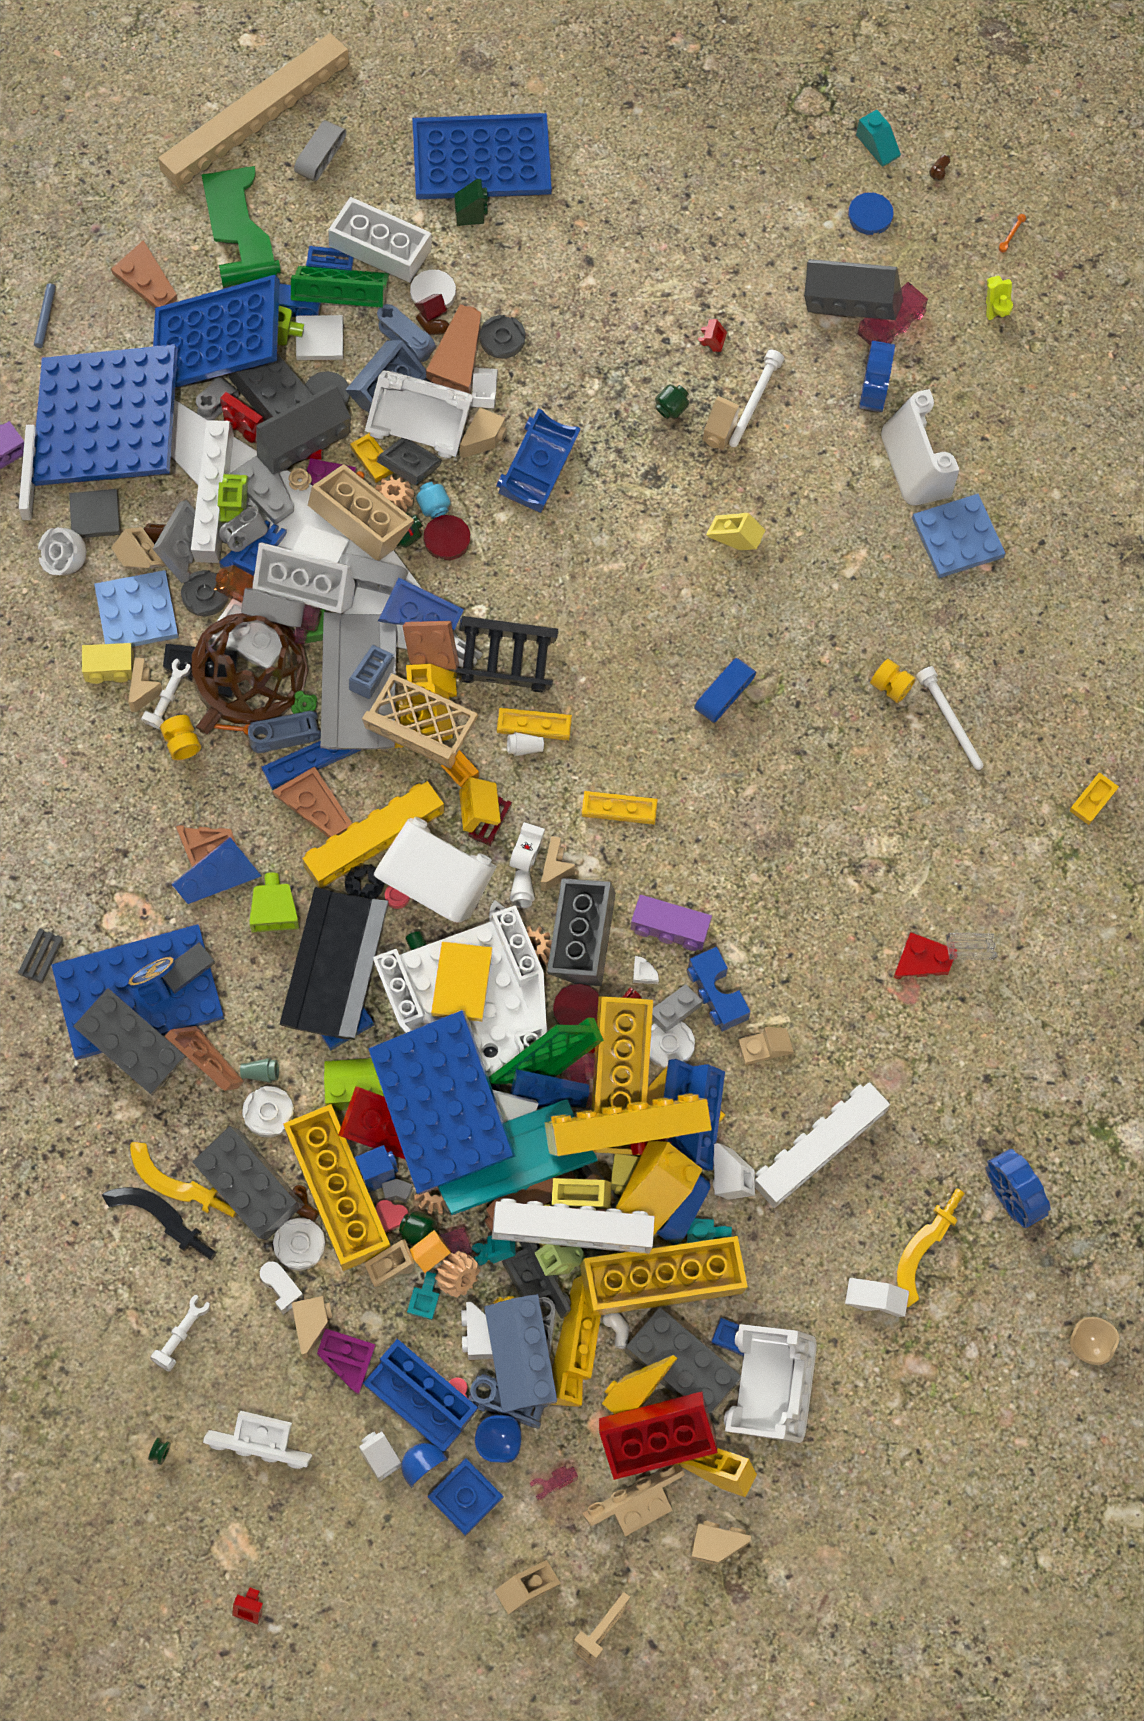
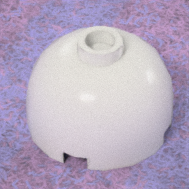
(61, 551)

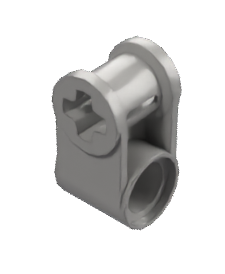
(209, 400)
(245, 529)

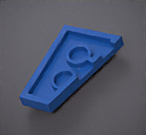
(549, 1090)

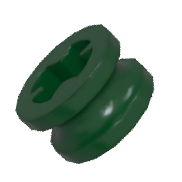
(159, 1451)

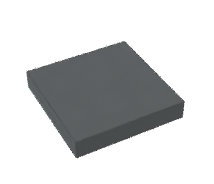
(409, 460)
(95, 513)

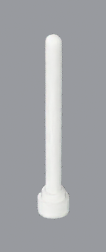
(773, 360)
(928, 678)

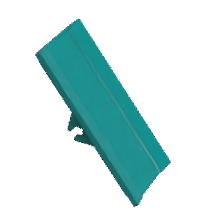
(528, 1167)

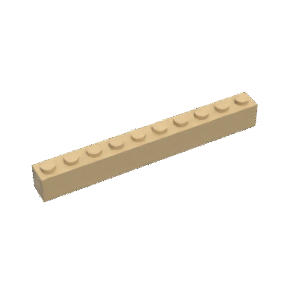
(253, 110)

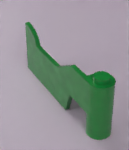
(232, 225)

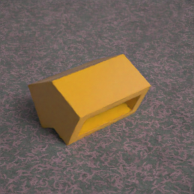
(461, 769)
(429, 1251)

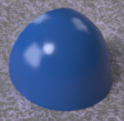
(498, 1439)
(419, 1461)

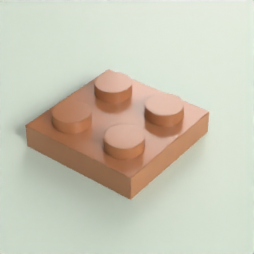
(431, 643)

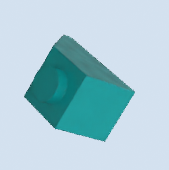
(878, 137)

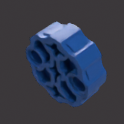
(877, 376)
(1018, 1188)

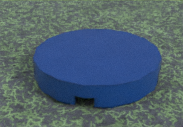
(870, 213)

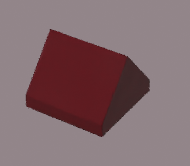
(431, 306)

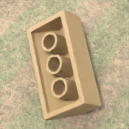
(359, 512)

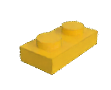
(367, 452)
(1094, 798)

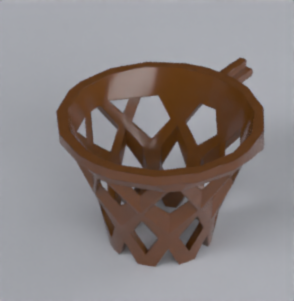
(239, 710)

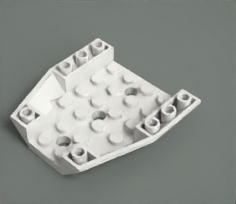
(514, 994)

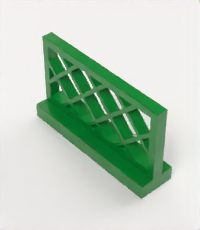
(339, 286)
(552, 1051)

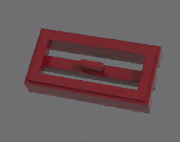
(507, 805)

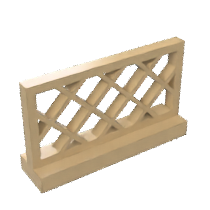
(406, 735)
(588, 1647)

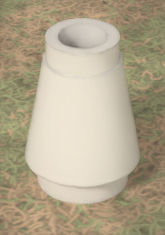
(523, 744)
(522, 890)

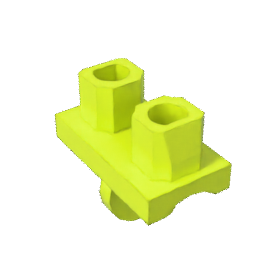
(998, 297)

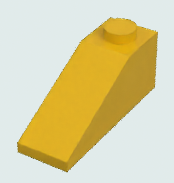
(636, 1387)
(724, 1471)

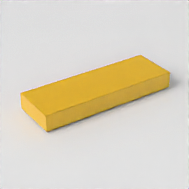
(534, 723)
(619, 807)

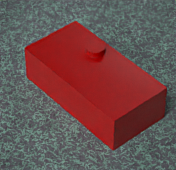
(657, 1435)

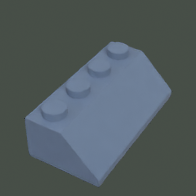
(520, 1353)

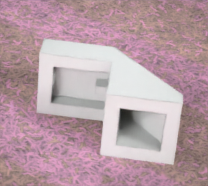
(484, 387)
(877, 1296)

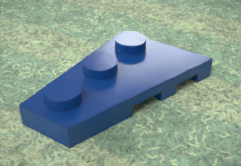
(414, 604)
(216, 872)

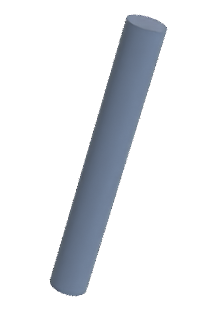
(44, 315)

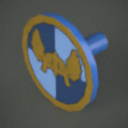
(149, 978)

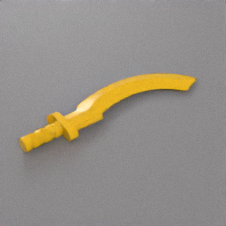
(174, 1188)
(922, 1241)

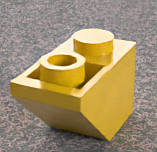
(429, 674)

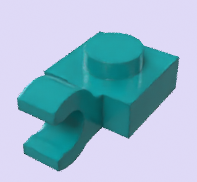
(704, 1230)
(424, 1300)

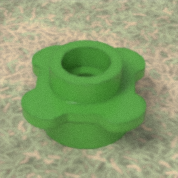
(300, 697)

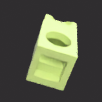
(559, 1260)

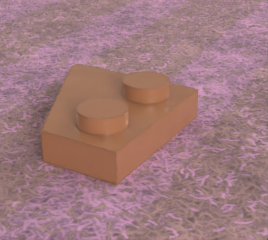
(202, 841)

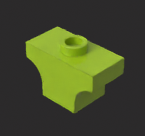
(232, 496)

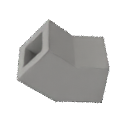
(397, 1190)

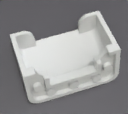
(419, 412)
(919, 471)
(435, 872)
(773, 1383)

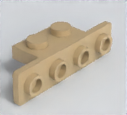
(638, 1503)

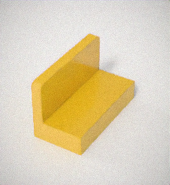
(478, 803)

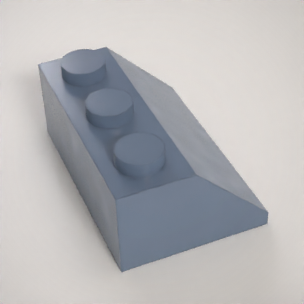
(392, 357)

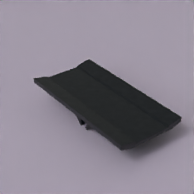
(334, 964)

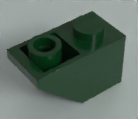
(471, 204)

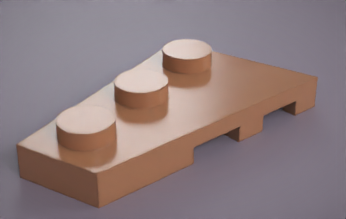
(145, 277)
(314, 802)
(203, 1054)

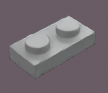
(676, 1008)

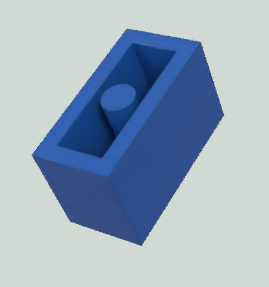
(376, 1167)

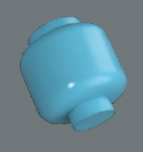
(433, 500)

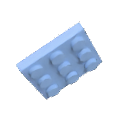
(136, 609)

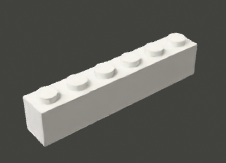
(214, 463)
(821, 1144)
(572, 1226)

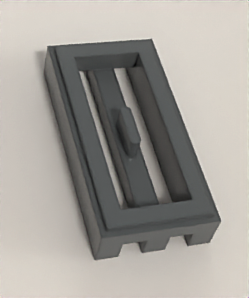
(32, 951)

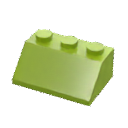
(343, 1076)

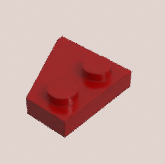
(923, 958)

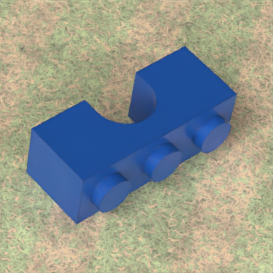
(726, 1009)

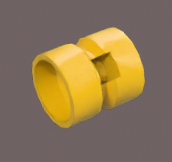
(892, 680)
(181, 741)

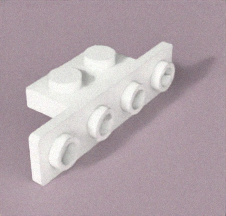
(260, 1437)

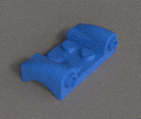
(538, 461)

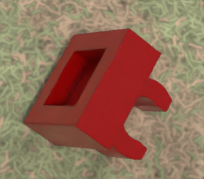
(713, 335)
(248, 1607)

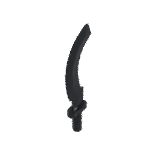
(163, 1212)

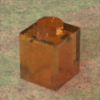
(233, 581)

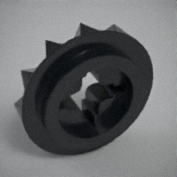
(368, 891)

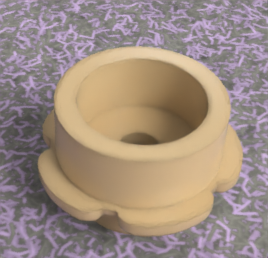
(296, 474)

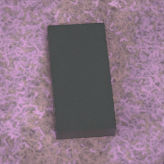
(188, 967)

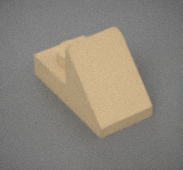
(142, 689)
(554, 867)
(768, 1045)
(390, 1263)

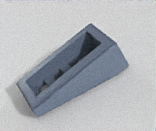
(364, 685)

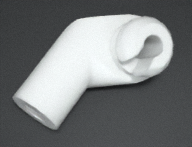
(621, 1328)

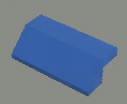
(708, 1084)
(420, 1396)

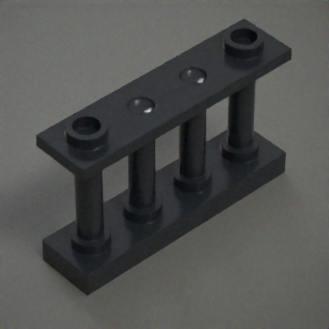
(519, 633)

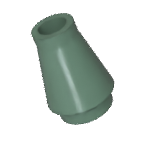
(261, 1070)

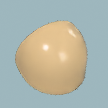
(1094, 1340)

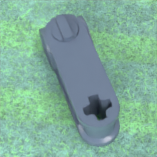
(399, 327)
(284, 732)
(493, 1403)

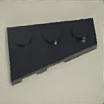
(184, 655)

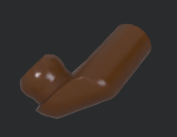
(938, 169)
(432, 327)
(306, 1211)

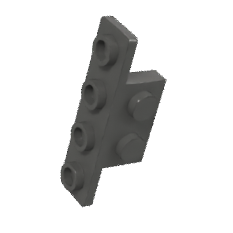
(530, 1279)

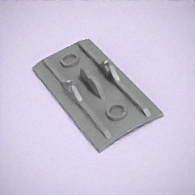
(344, 646)

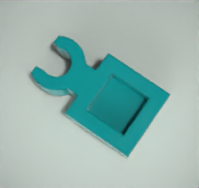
(494, 1250)

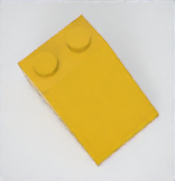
(425, 714)
(659, 1182)

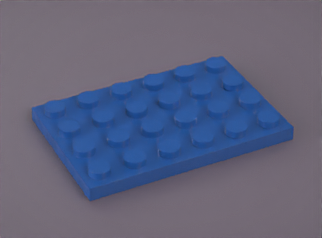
(500, 150)
(221, 330)
(85, 979)
(441, 1102)

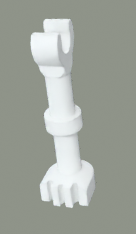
(167, 696)
(163, 1357)

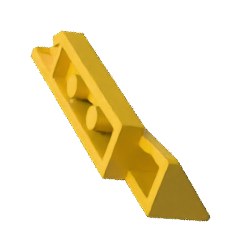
(575, 1349)

